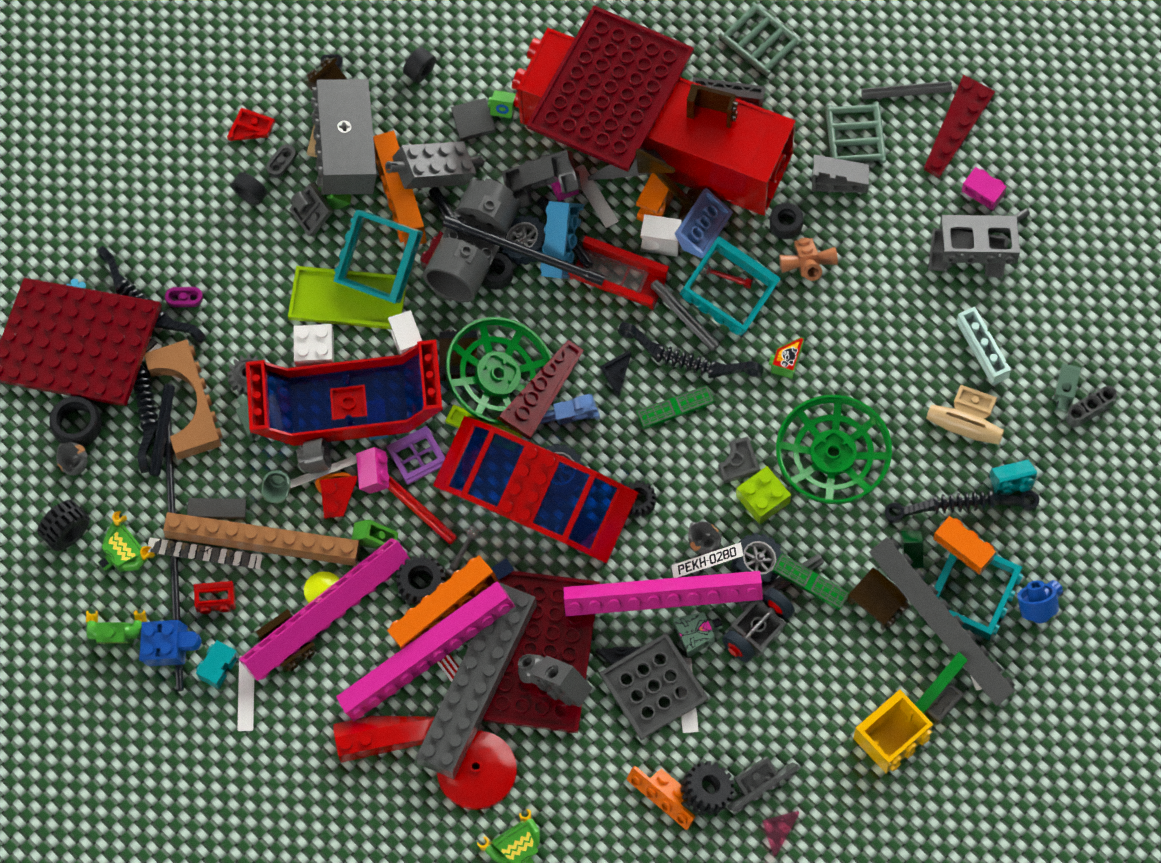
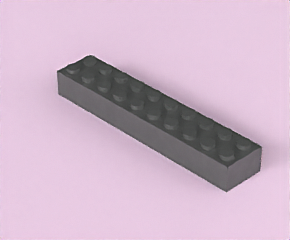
(474, 687)

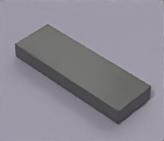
(217, 508)

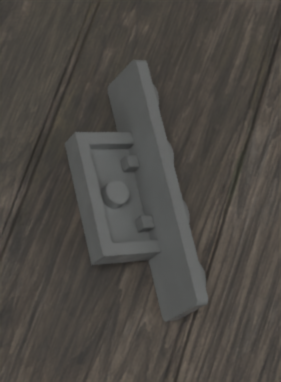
(757, 780)

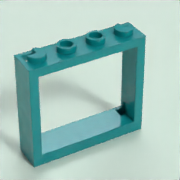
(744, 262)
(405, 265)
(969, 624)

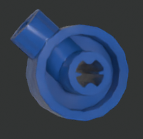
(1039, 600)

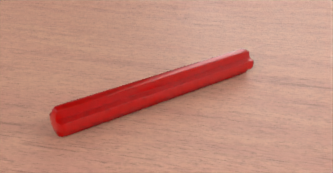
(421, 511)

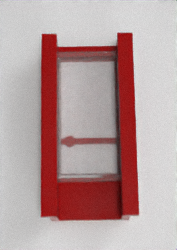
(624, 272)

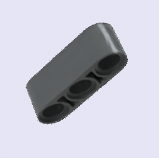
(1087, 413)

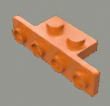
(664, 792)

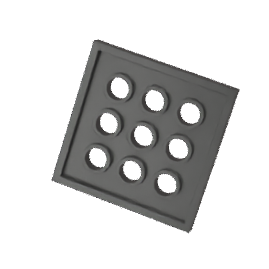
(633, 709)

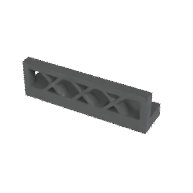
(748, 96)

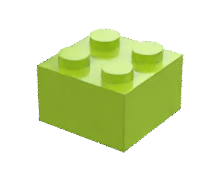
(763, 495)

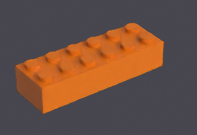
(400, 200)
(445, 600)

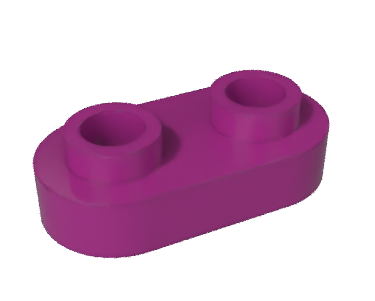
(184, 296)

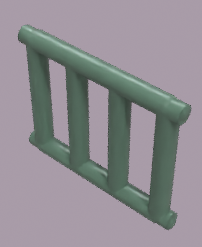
(752, 58)
(877, 124)

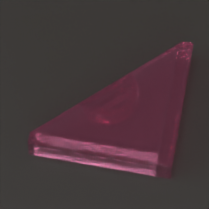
(778, 830)

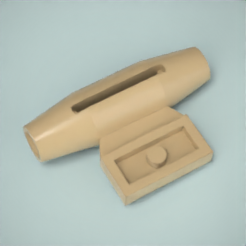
(968, 416)

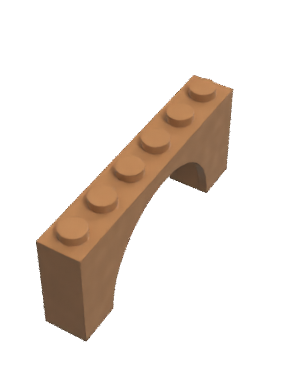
(201, 432)

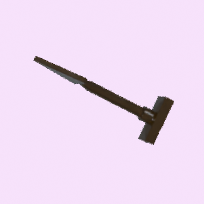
(650, 164)

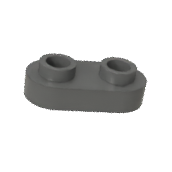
(281, 162)

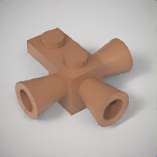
(808, 259)

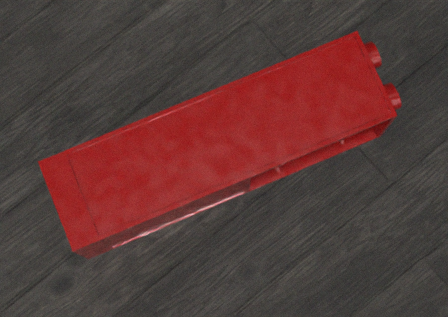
(733, 162)

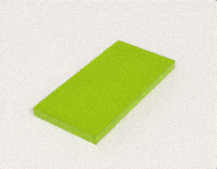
(324, 301)

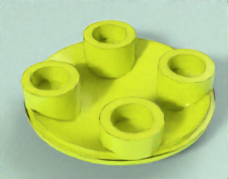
(318, 584)

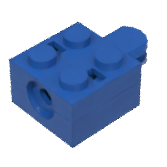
(166, 642)

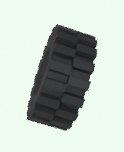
(698, 796)

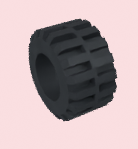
(63, 525)
(416, 567)

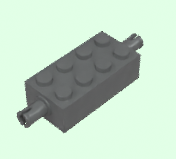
(434, 165)

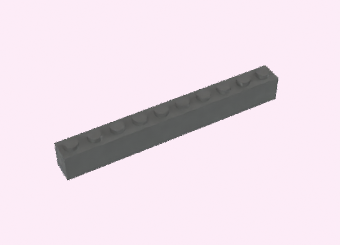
(939, 618)

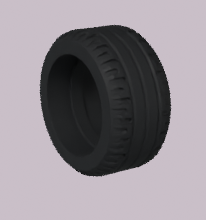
(67, 406)

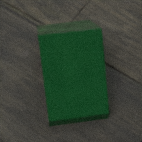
(913, 546)

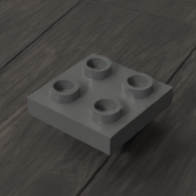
(310, 209)

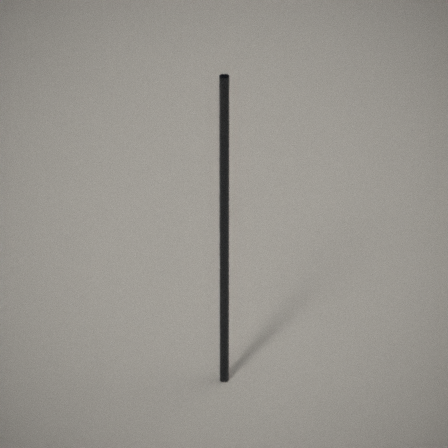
(173, 559)

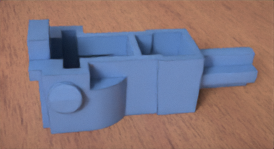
(573, 410)

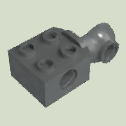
(555, 677)

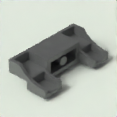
(541, 173)
(964, 240)

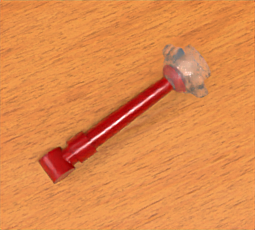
(739, 280)

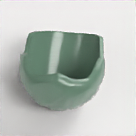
(275, 486)

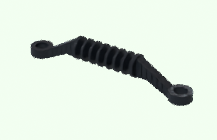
(123, 287)
(714, 369)
(147, 415)
(934, 504)

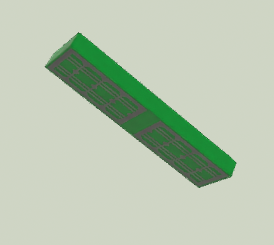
(675, 407)
(810, 581)

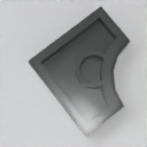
(740, 461)

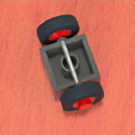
(758, 626)

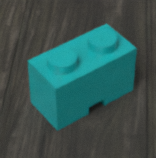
(217, 661)

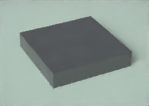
(473, 119)

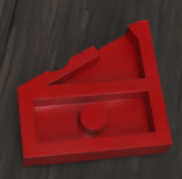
(250, 126)
(336, 495)

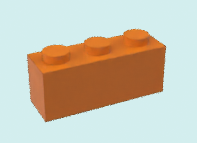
(964, 544)

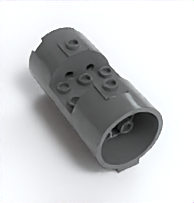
(464, 260)

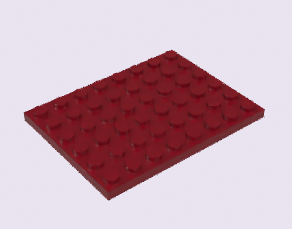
(610, 88)
(76, 341)
(549, 635)

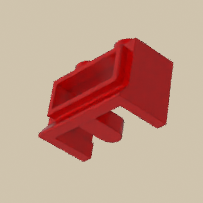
(221, 605)

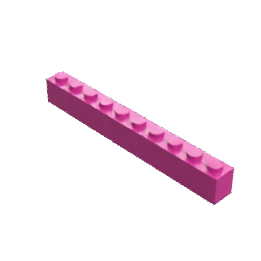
(663, 593)
(324, 609)
(425, 651)

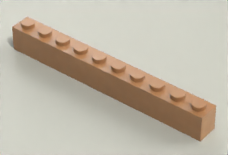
(261, 539)

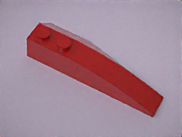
(379, 735)

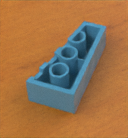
(560, 235)

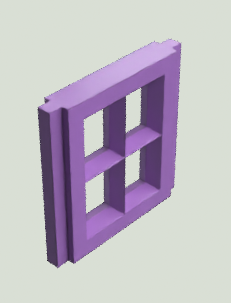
(408, 441)

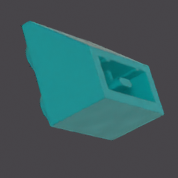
(1013, 477)

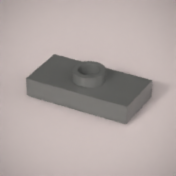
(944, 703)

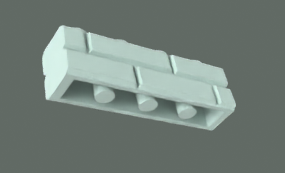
(983, 346)

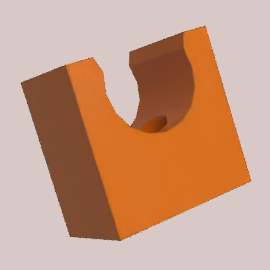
(654, 198)

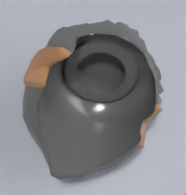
(71, 458)
(704, 537)

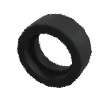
(249, 188)

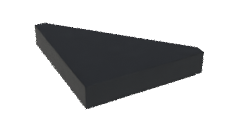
(616, 370)
(614, 654)

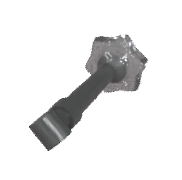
(472, 533)

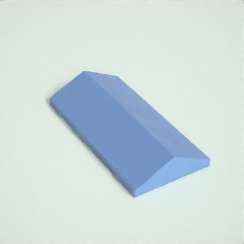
(702, 224)

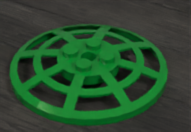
(493, 361)
(834, 439)

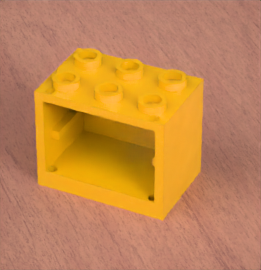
(893, 732)

